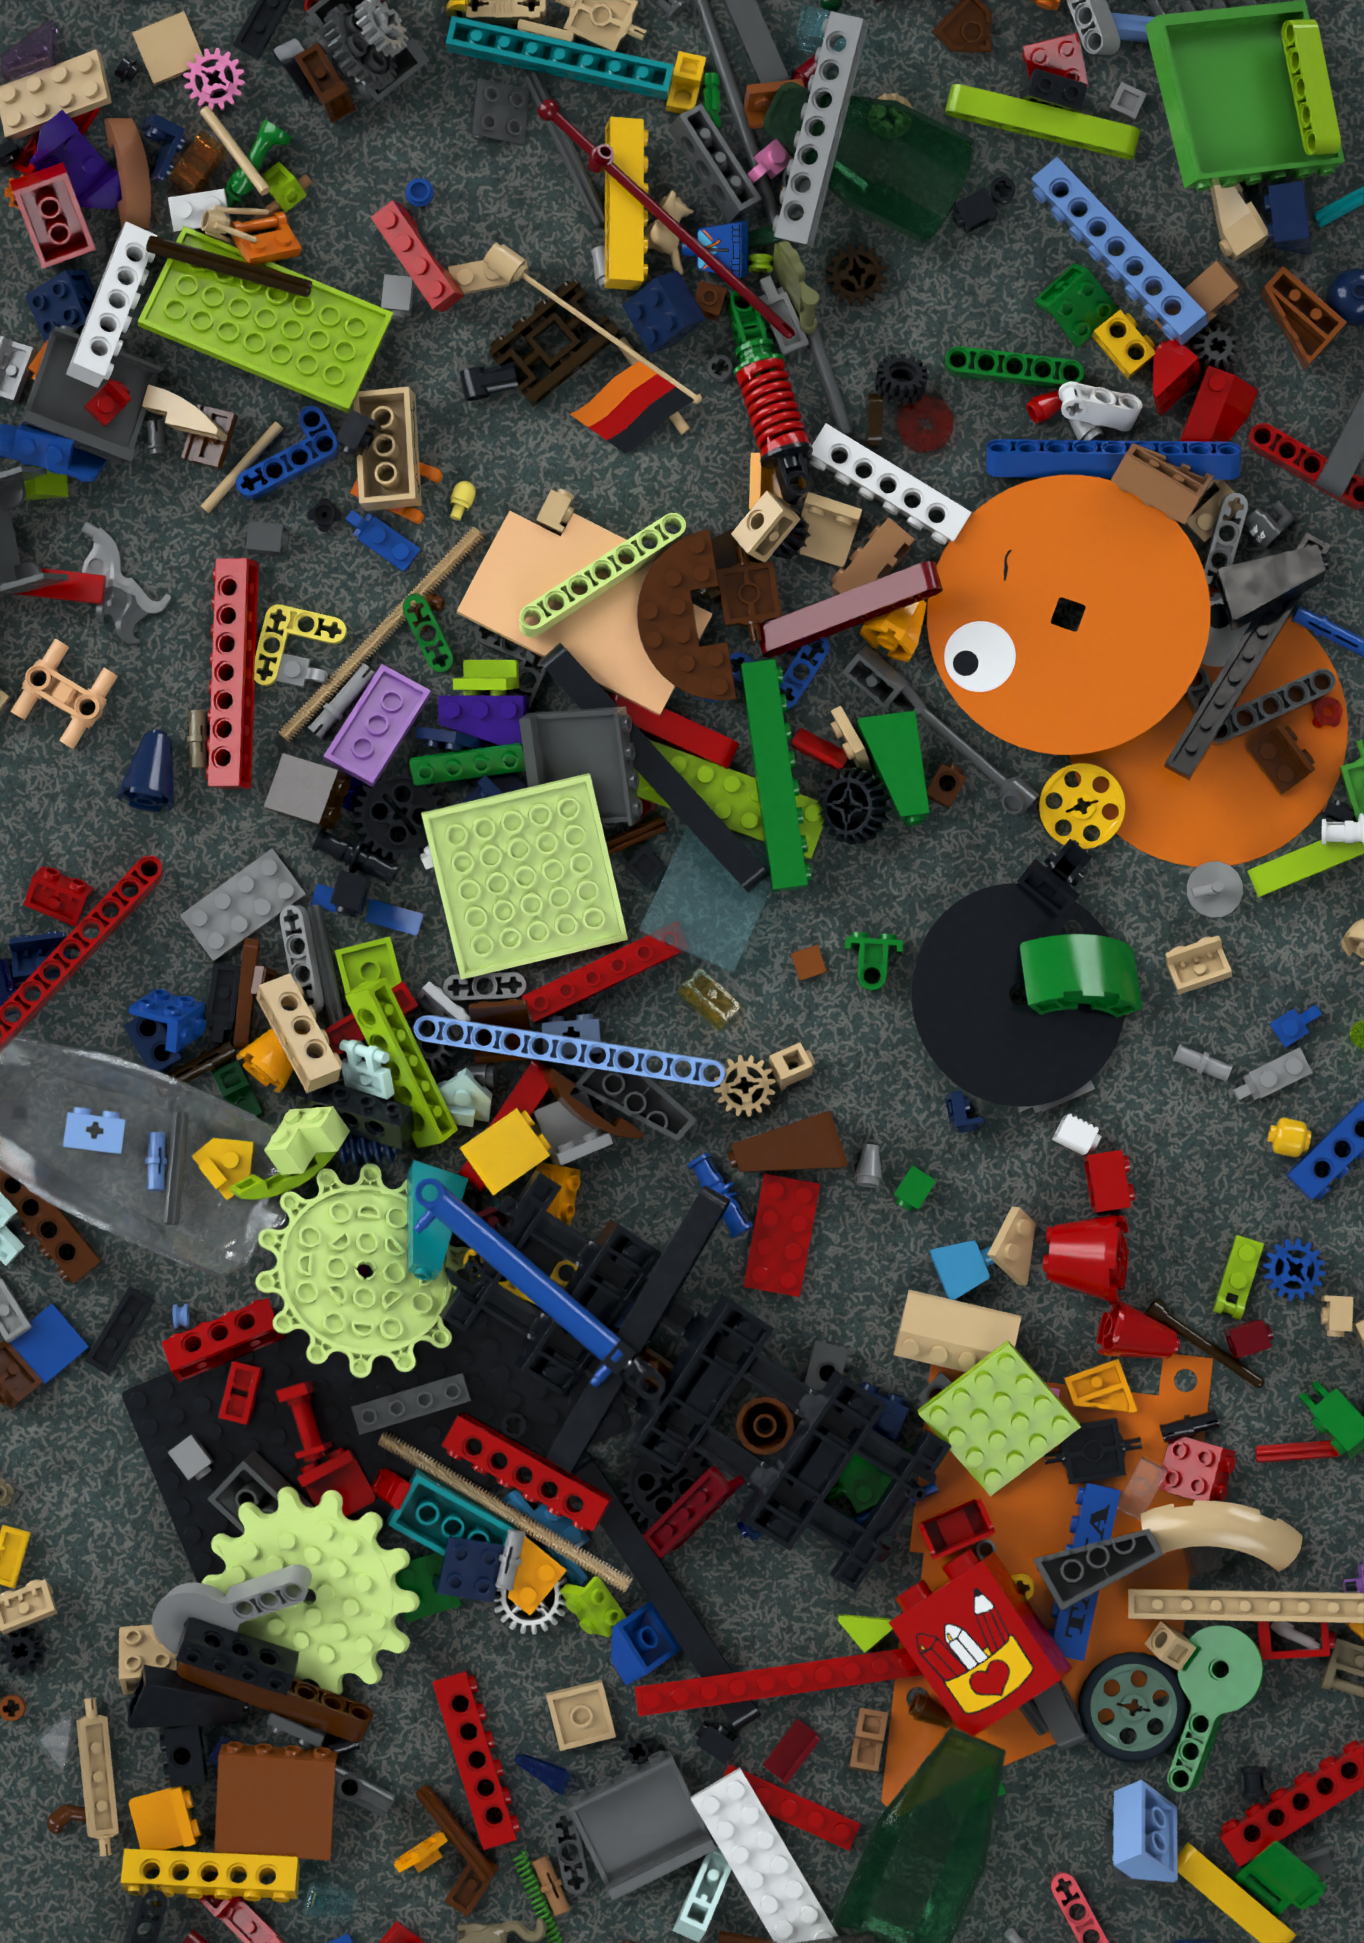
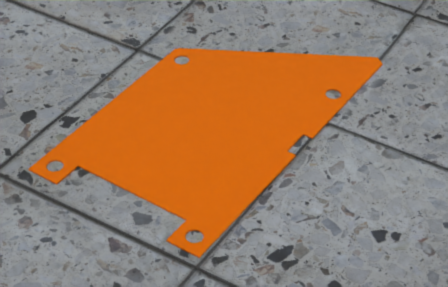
(1032, 1522)

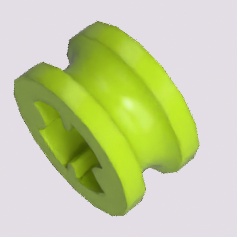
(760, 263)

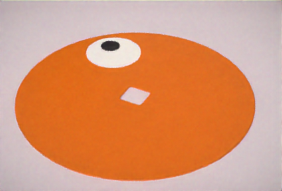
(1136, 637)
(1228, 804)

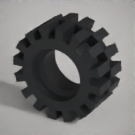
(901, 368)

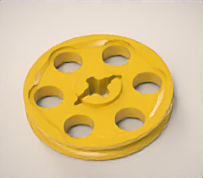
(1084, 791)

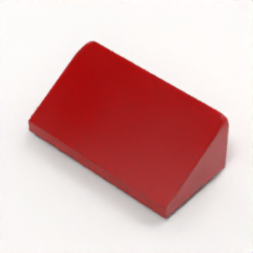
(819, 749)

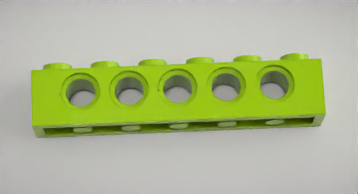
(412, 1080)

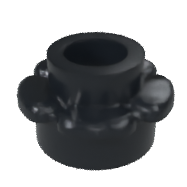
(126, 69)

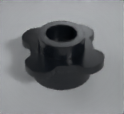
(316, 514)

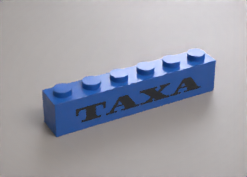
(1091, 1525)

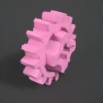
(220, 67)

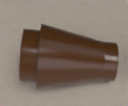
(927, 1710)

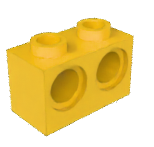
(1118, 348)

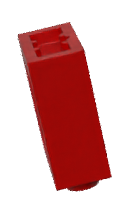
(1264, 1641)

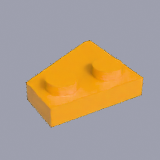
(1101, 1388)
(534, 1577)

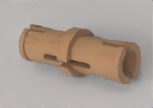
(551, 1885)

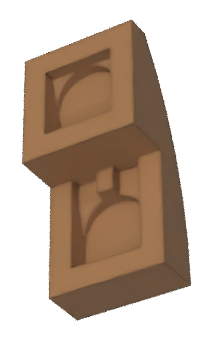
(868, 1740)

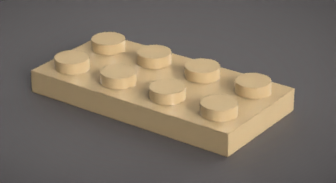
(69, 86)

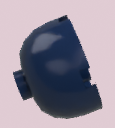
(1347, 296)

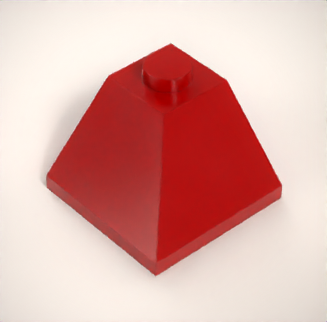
(1173, 374)

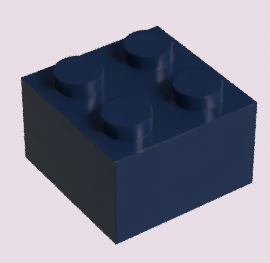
(663, 312)

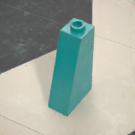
(430, 1246)

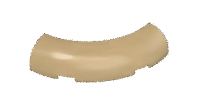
(1226, 1527)

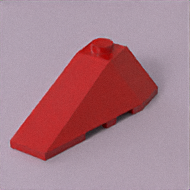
(1218, 407)

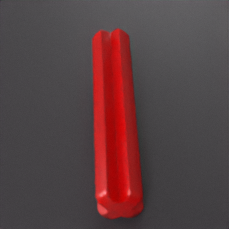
(1294, 1451)

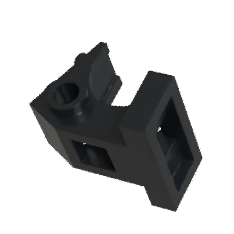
(1052, 882)

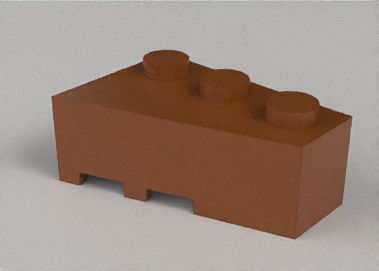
(1301, 316)

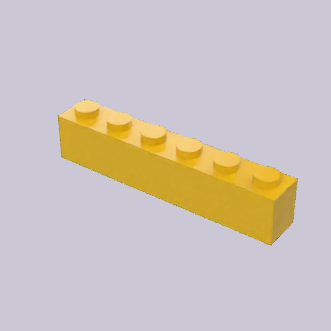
(624, 213)

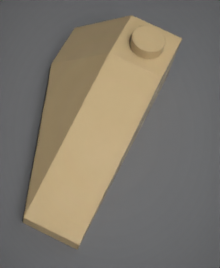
(1237, 222)

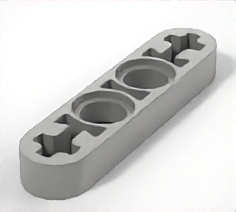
(1217, 544)
(306, 958)

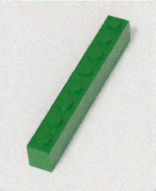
(773, 775)

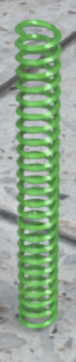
(537, 1894)

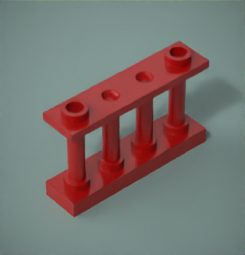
(298, 1398)

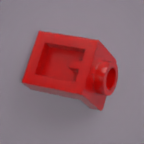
(108, 402)

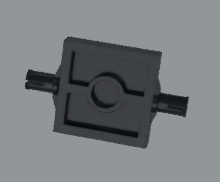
(1094, 1452)

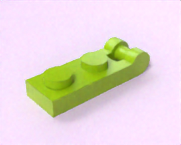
(1238, 1276)

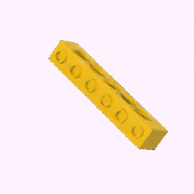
(285, 1868)

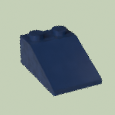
(1289, 217)

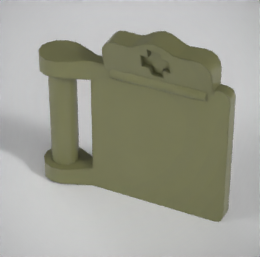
(791, 275)

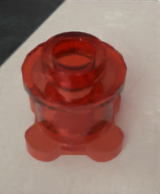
(1320, 718)

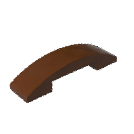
(562, 1087)

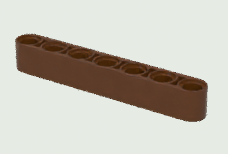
(302, 1703)

